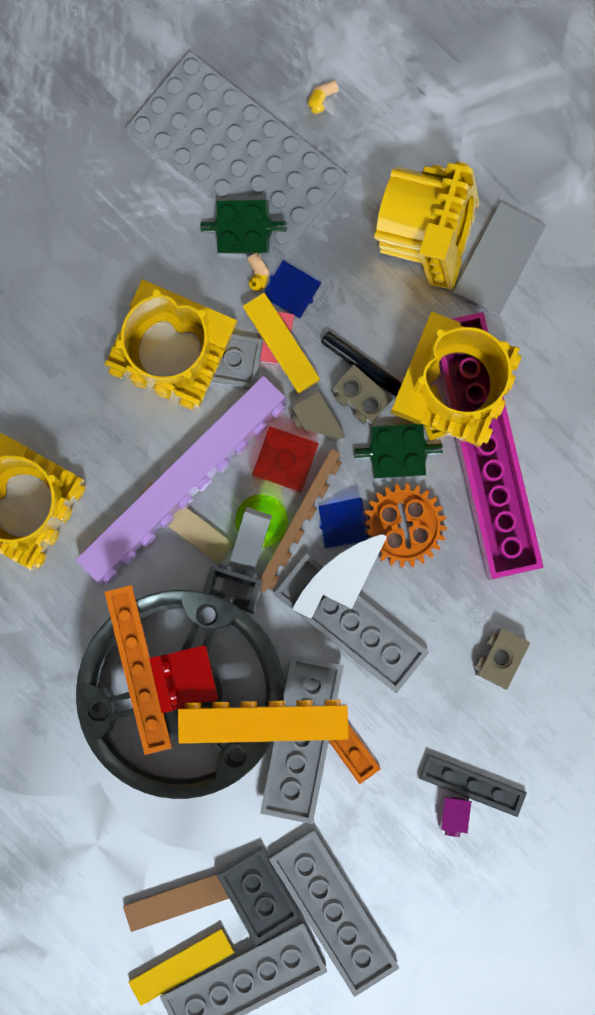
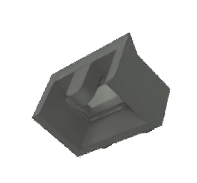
(239, 589)

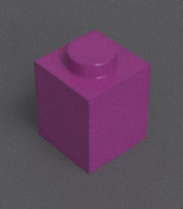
(455, 815)

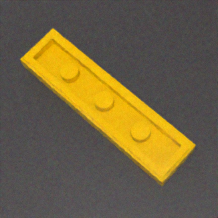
(281, 343)
(181, 966)

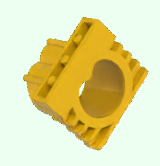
(429, 218)
(157, 305)
(445, 337)
(64, 487)

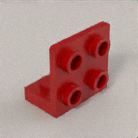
(183, 678)

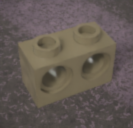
(366, 391)

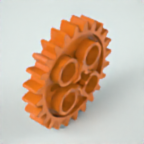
(428, 521)

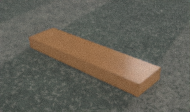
(174, 902)

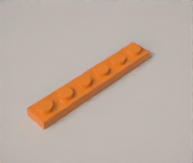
(137, 669)

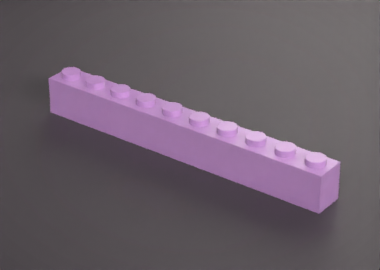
(182, 481)

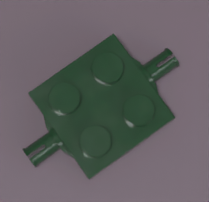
(243, 226)
(398, 451)

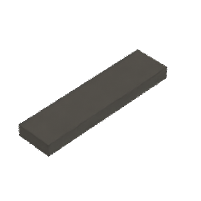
(472, 785)

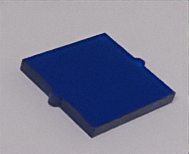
(291, 289)
(343, 522)

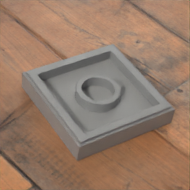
(240, 362)

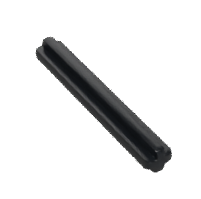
(363, 363)

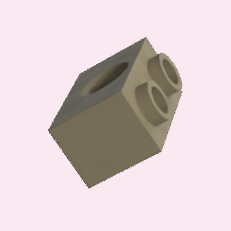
(515, 649)

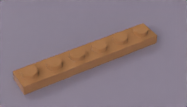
(305, 512)

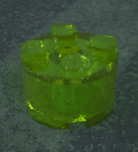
(271, 506)

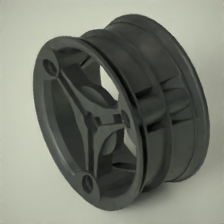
(97, 728)

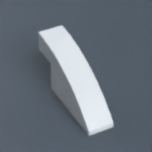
(341, 577)

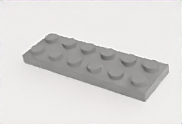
(357, 631)
(299, 765)
(334, 913)
(250, 977)

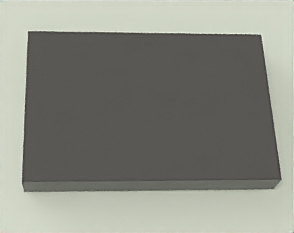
(258, 895)

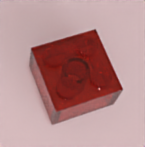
(285, 460)

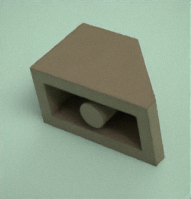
(316, 418)

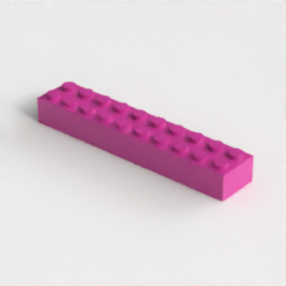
(491, 470)

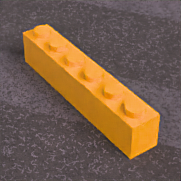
(263, 723)

